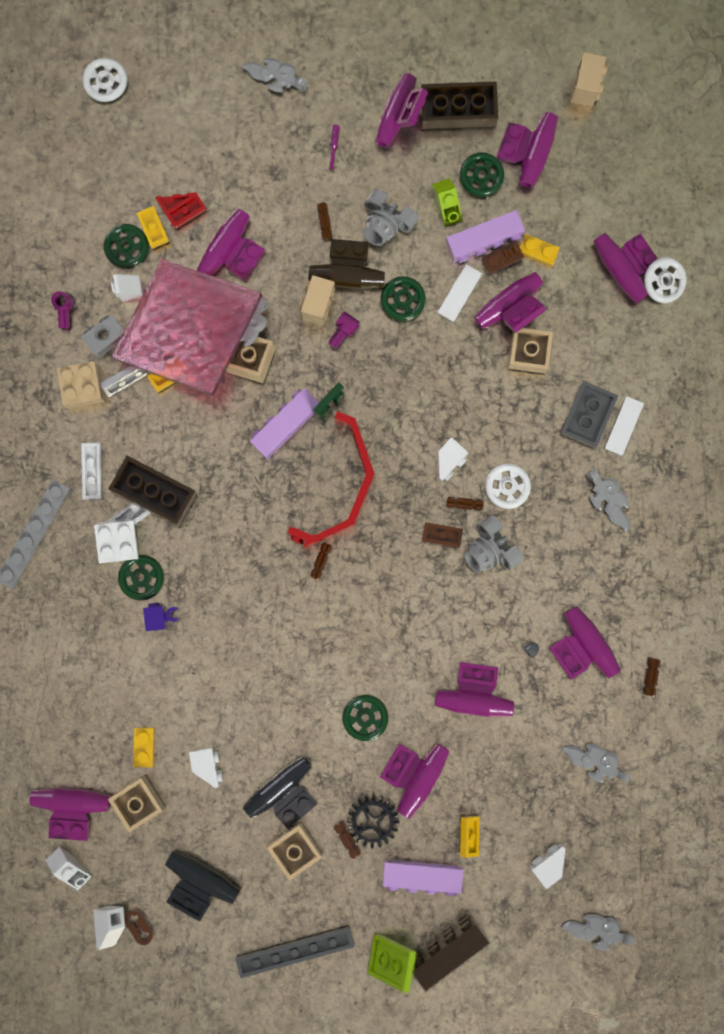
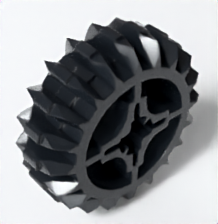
(365, 826)

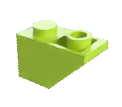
(447, 201)

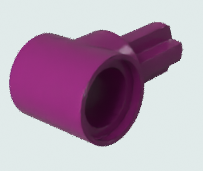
(63, 310)
(345, 326)

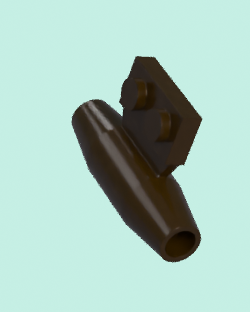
(348, 266)

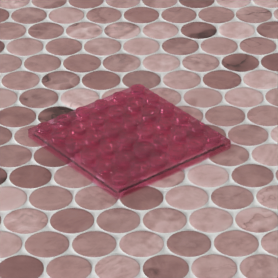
(187, 327)

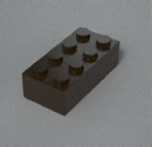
(460, 105)
(152, 491)
(449, 952)

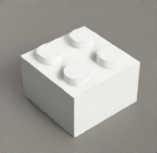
(116, 540)

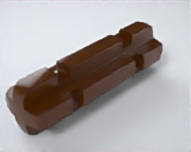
(324, 221)
(464, 503)
(321, 561)
(652, 677)
(347, 840)

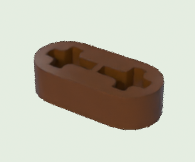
(143, 924)

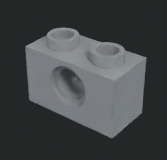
(101, 346)

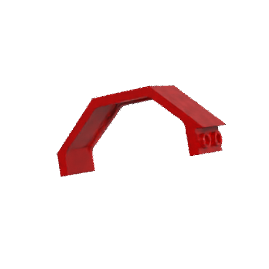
(310, 540)

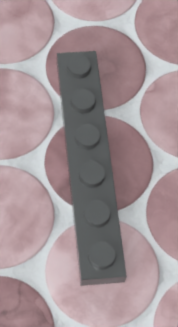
(294, 952)

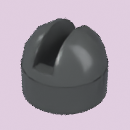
(531, 649)

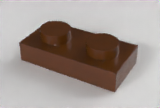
(442, 535)

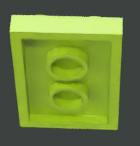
(391, 963)

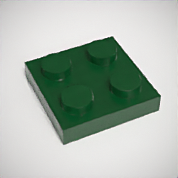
(324, 407)

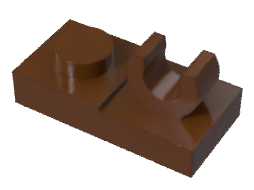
(503, 257)

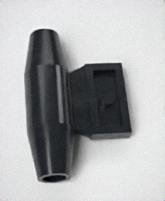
(283, 794)
(197, 886)

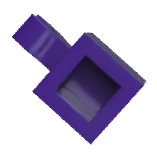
(157, 617)

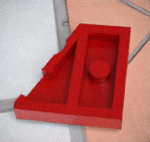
(181, 208)

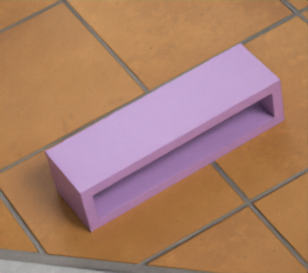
(485, 236)
(284, 424)
(422, 876)

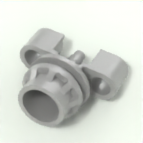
(386, 219)
(491, 548)

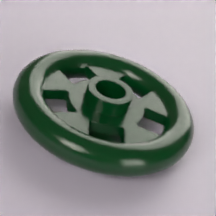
(489, 161)
(131, 231)
(419, 297)
(130, 590)
(376, 705)

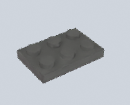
(589, 414)

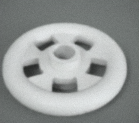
(108, 64)
(650, 276)
(511, 502)

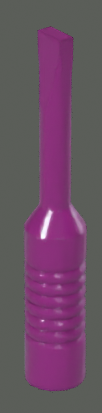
(334, 143)

